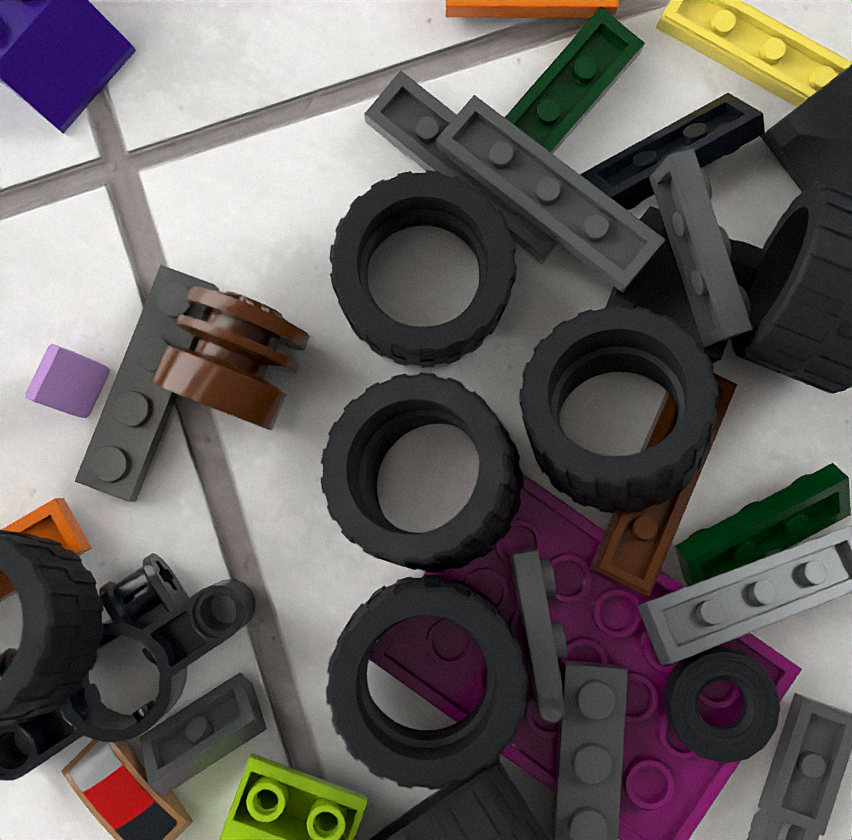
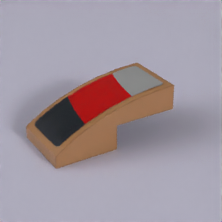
(118, 794)

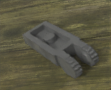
(804, 772)

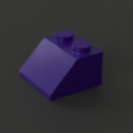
(58, 55)

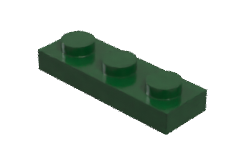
(576, 80)
(767, 525)

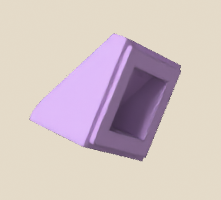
(67, 381)

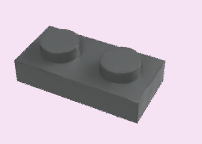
(201, 734)

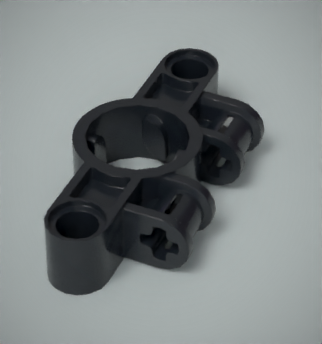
(173, 635)

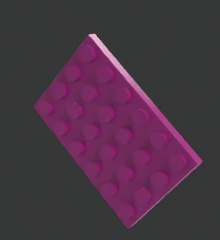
(662, 781)

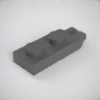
(542, 638)

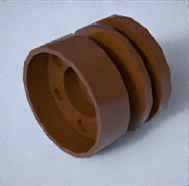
(231, 356)

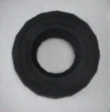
(758, 714)

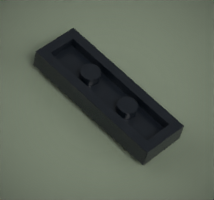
(711, 130)

